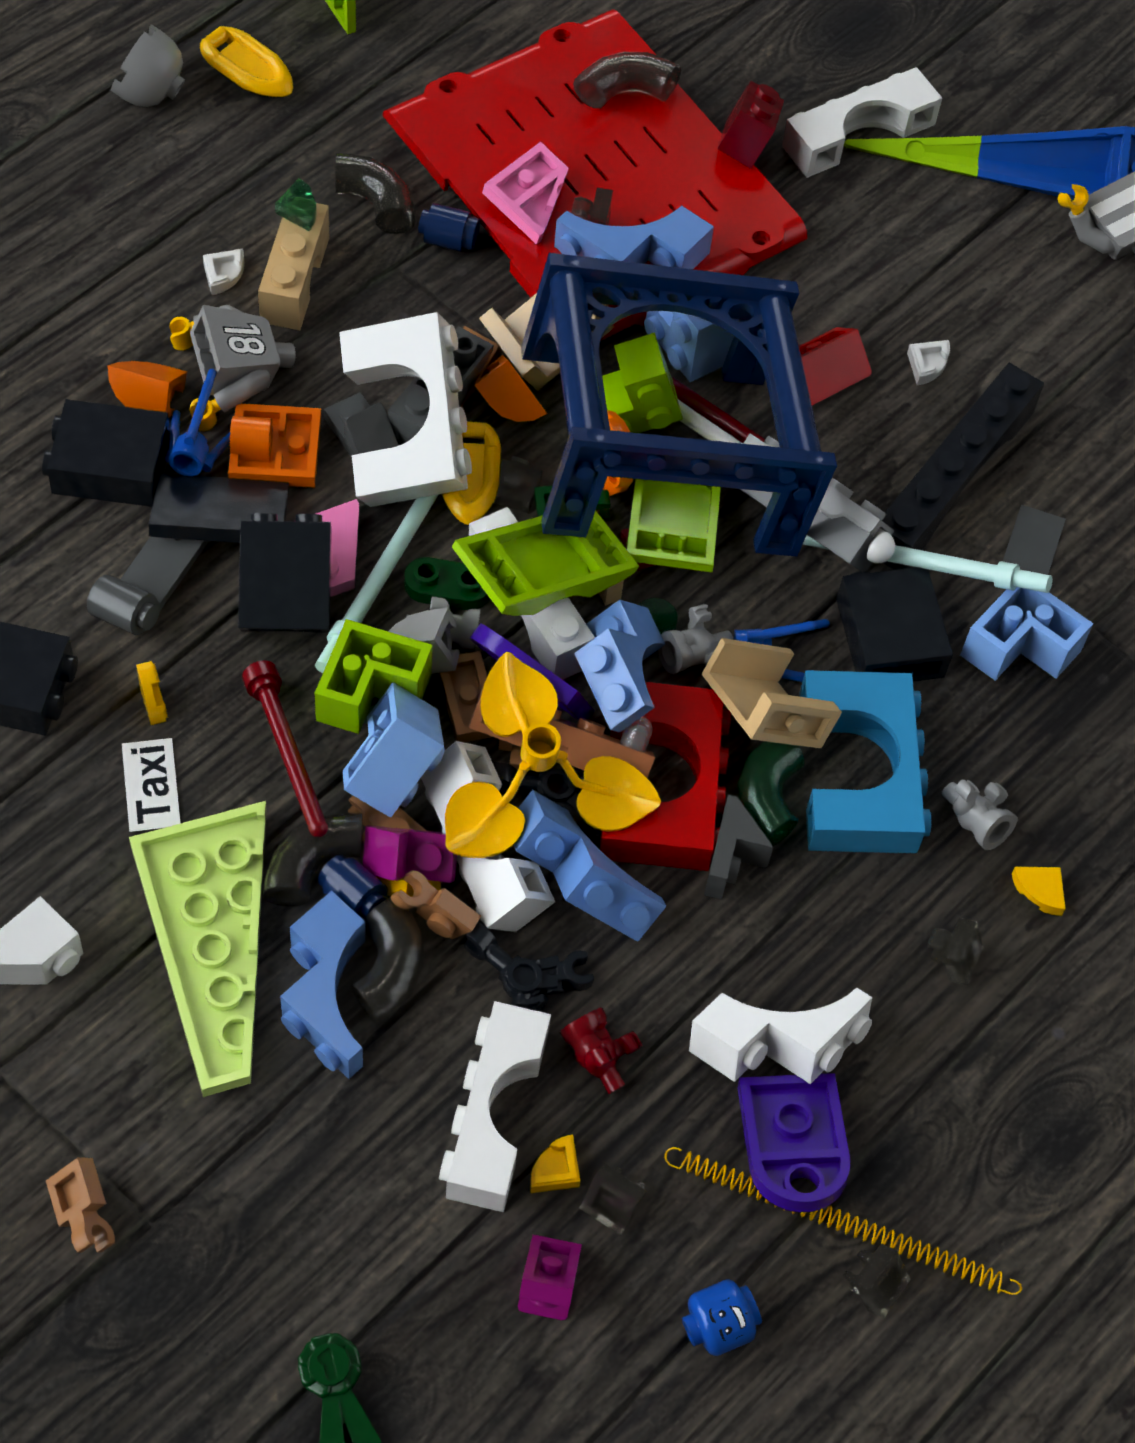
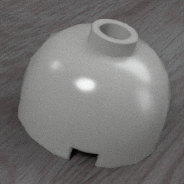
(151, 70)

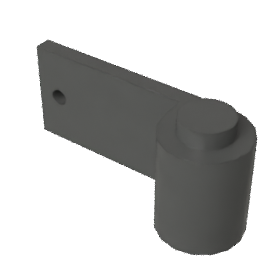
(146, 585)

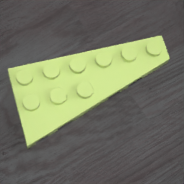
(206, 914)

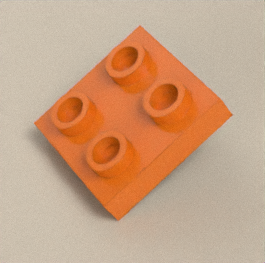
(275, 444)

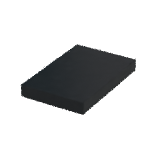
(212, 506)

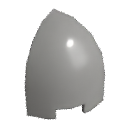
(432, 628)

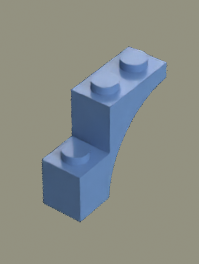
(672, 241)
(614, 659)
(583, 870)
(326, 941)

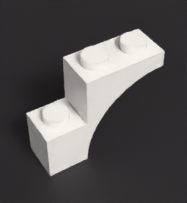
(804, 1042)

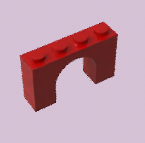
(681, 829)

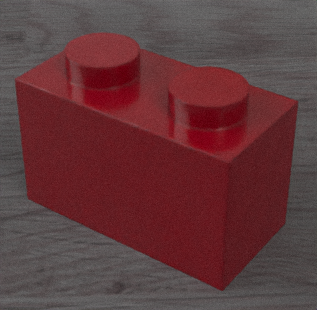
(751, 123)

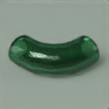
(763, 784)

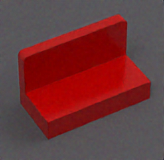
(834, 362)

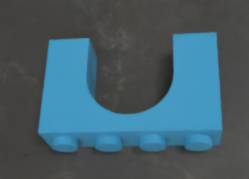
(891, 814)

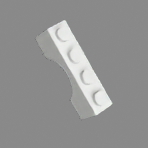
(898, 104)
(555, 630)
(504, 889)
(483, 1160)

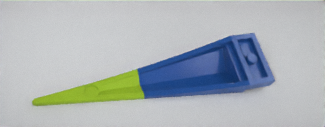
(1027, 161)

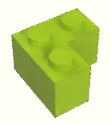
(642, 387)
(363, 668)

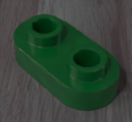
(445, 583)

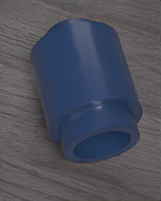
(449, 227)
(352, 884)

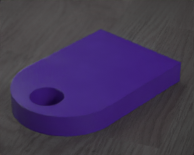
(568, 697)
(794, 1134)

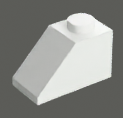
(37, 946)

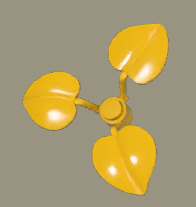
(524, 700)

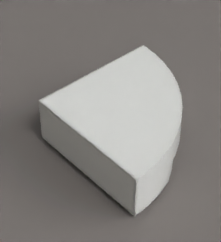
(223, 269)
(928, 360)

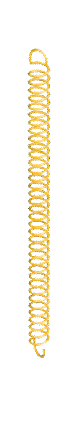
(856, 1233)

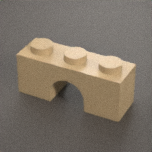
(287, 276)

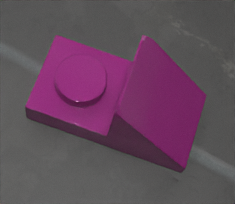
(397, 851)
(549, 1277)

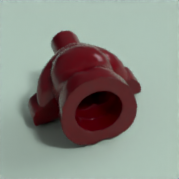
(597, 1050)

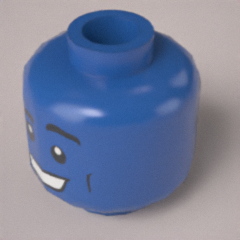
(722, 1317)

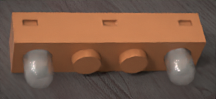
(587, 740)

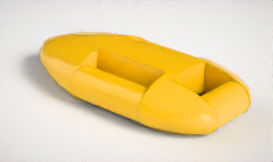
(247, 62)
(483, 481)

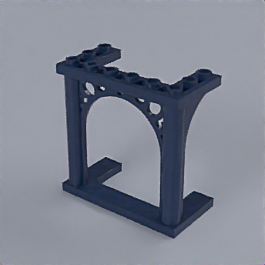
(761, 349)

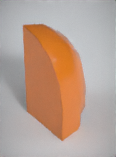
(146, 384)
(508, 392)

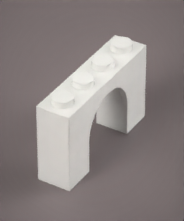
(435, 457)

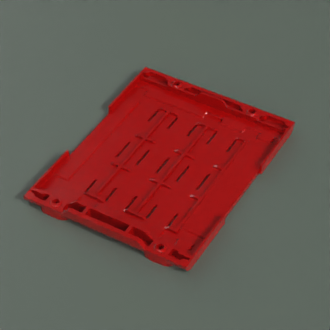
(445, 137)

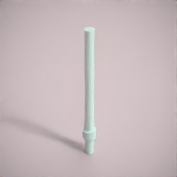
(379, 574)
(1004, 575)

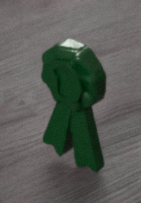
(330, 1371)

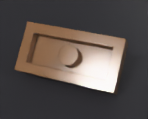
(461, 694)

